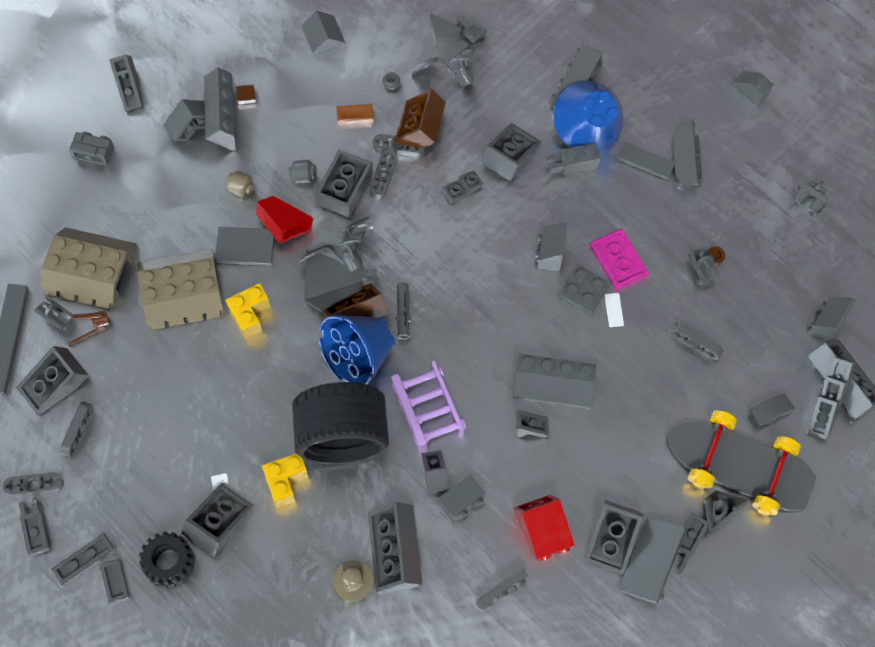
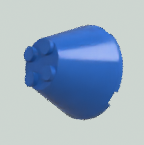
(588, 115)
(355, 346)

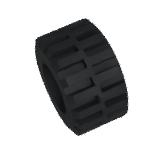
(155, 548)

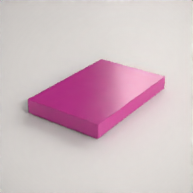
(619, 259)

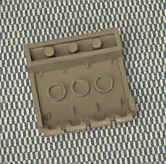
(85, 267)
(179, 289)

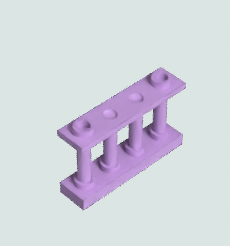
(415, 420)

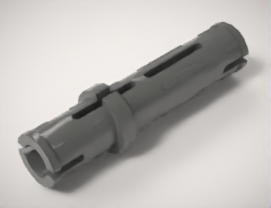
(403, 318)

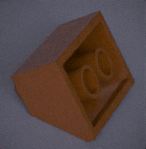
(420, 120)
(364, 303)

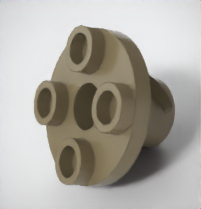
(353, 581)

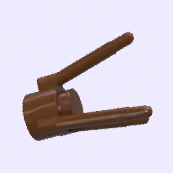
(99, 319)

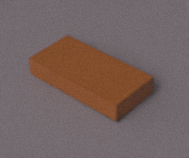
(354, 114)

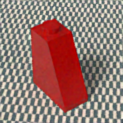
(283, 219)

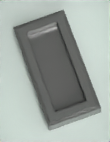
(114, 581)

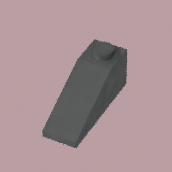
(127, 81)

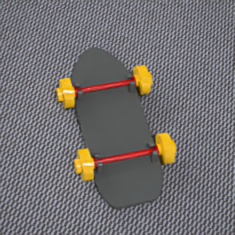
(742, 464)

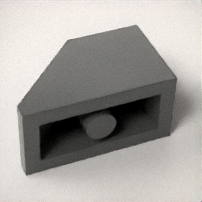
(753, 86)
(434, 471)

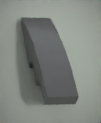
(831, 398)

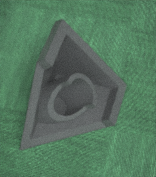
(721, 508)

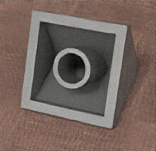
(322, 33)

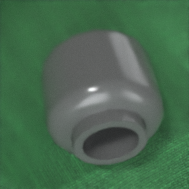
(302, 171)

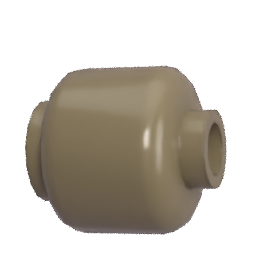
(239, 184)

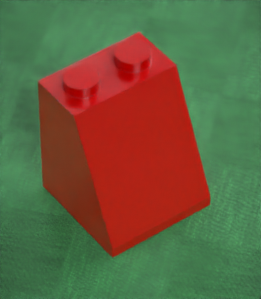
(544, 527)

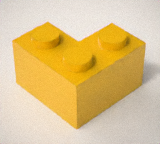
(245, 307)
(280, 476)

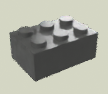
(344, 183)

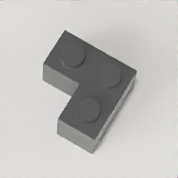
(186, 119)

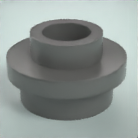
(391, 76)

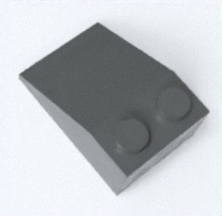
(510, 151)
(52, 379)
(216, 519)
(614, 537)

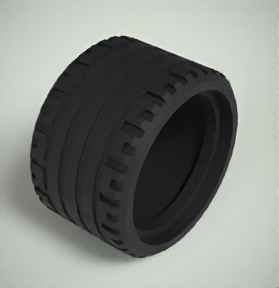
(340, 423)

